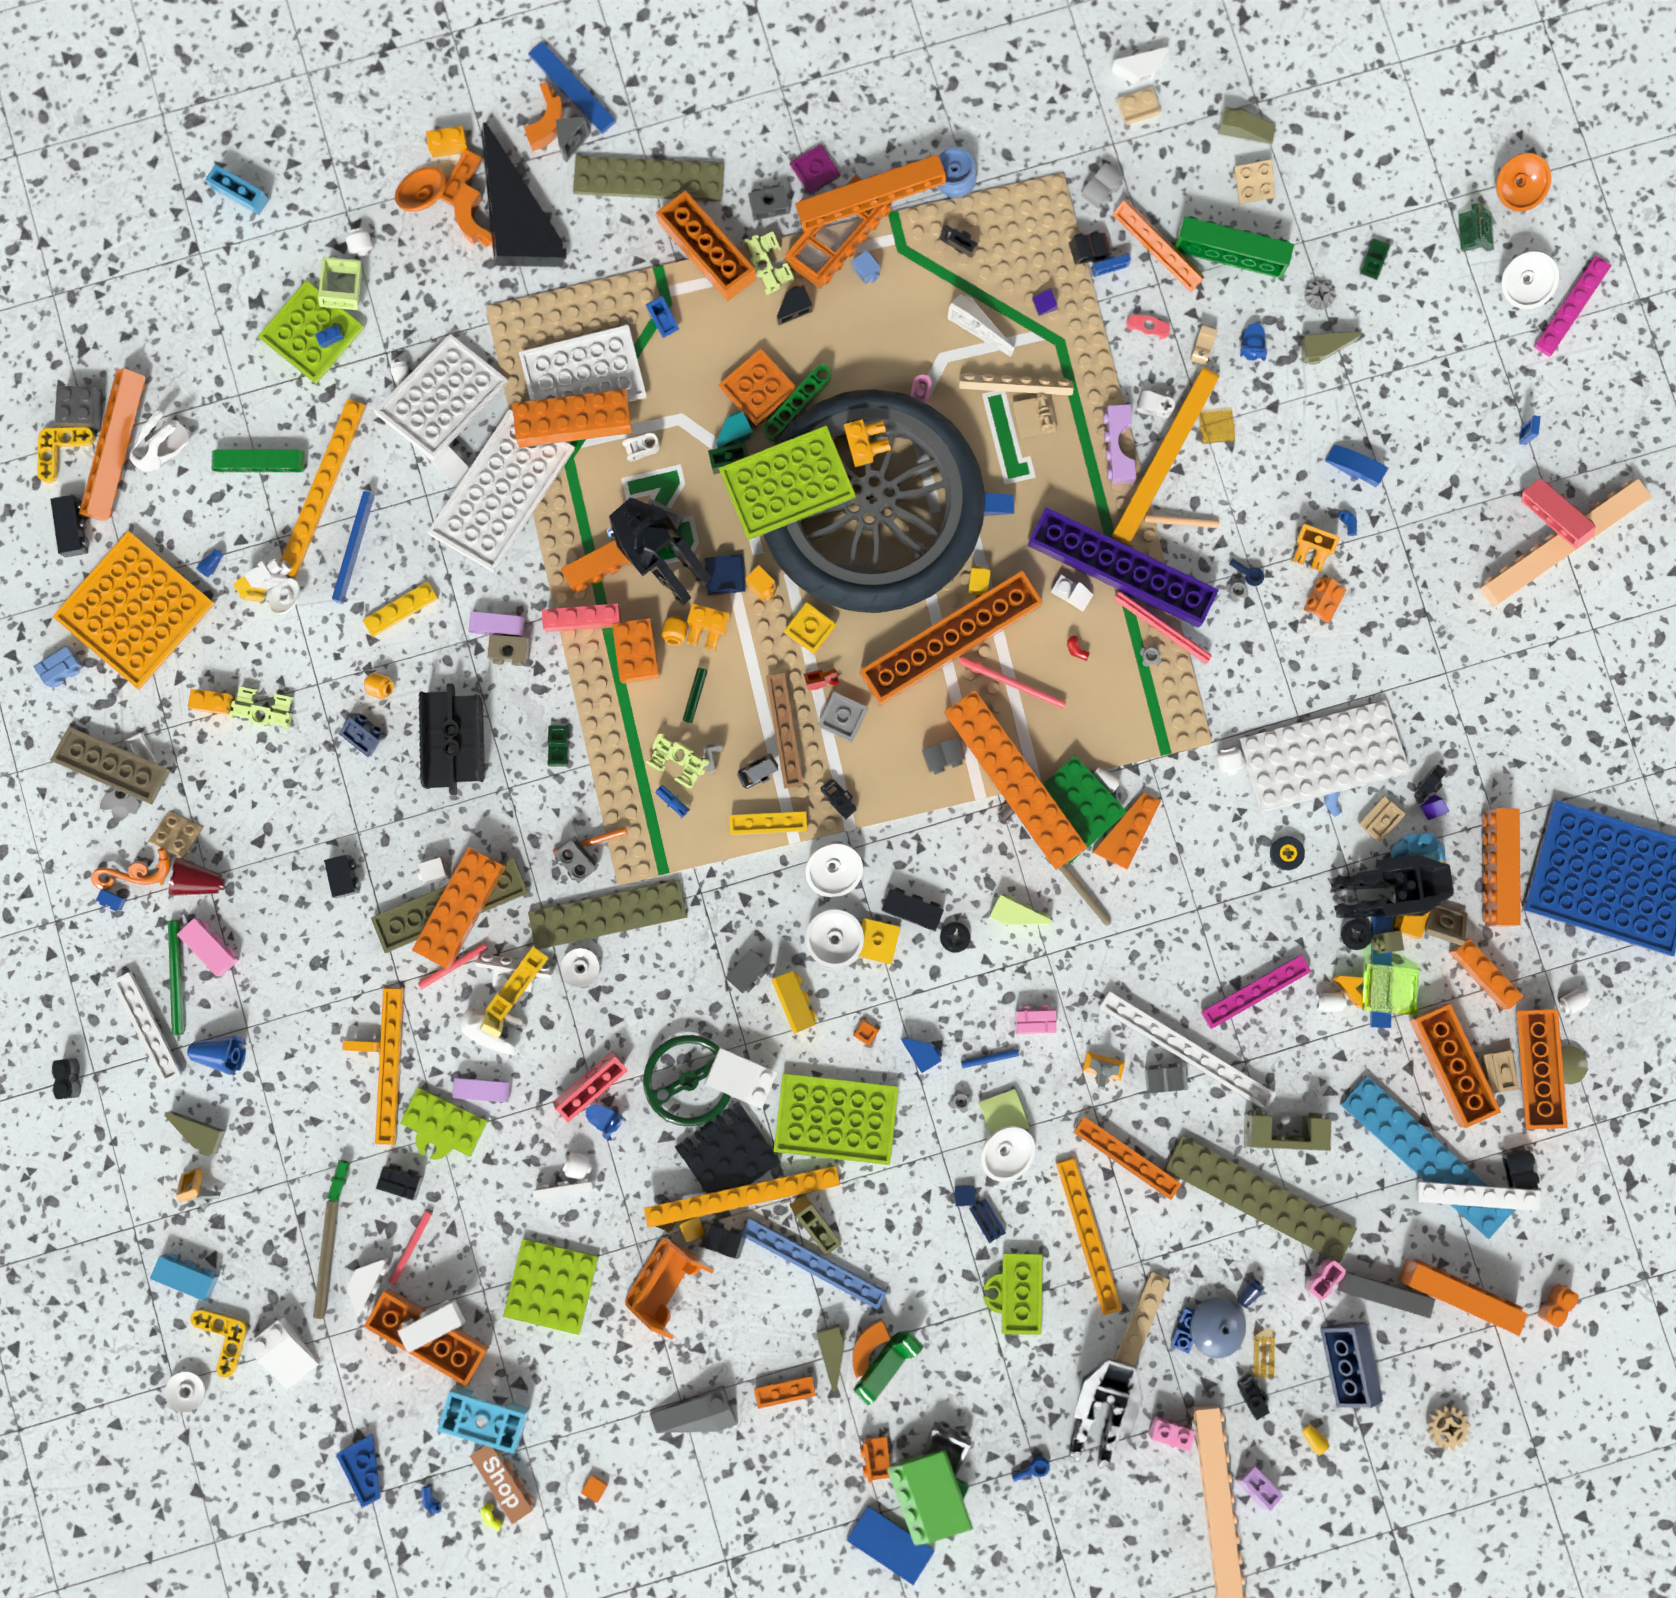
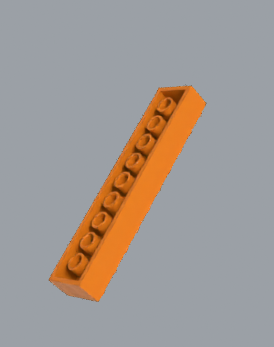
(950, 638)
(1015, 780)

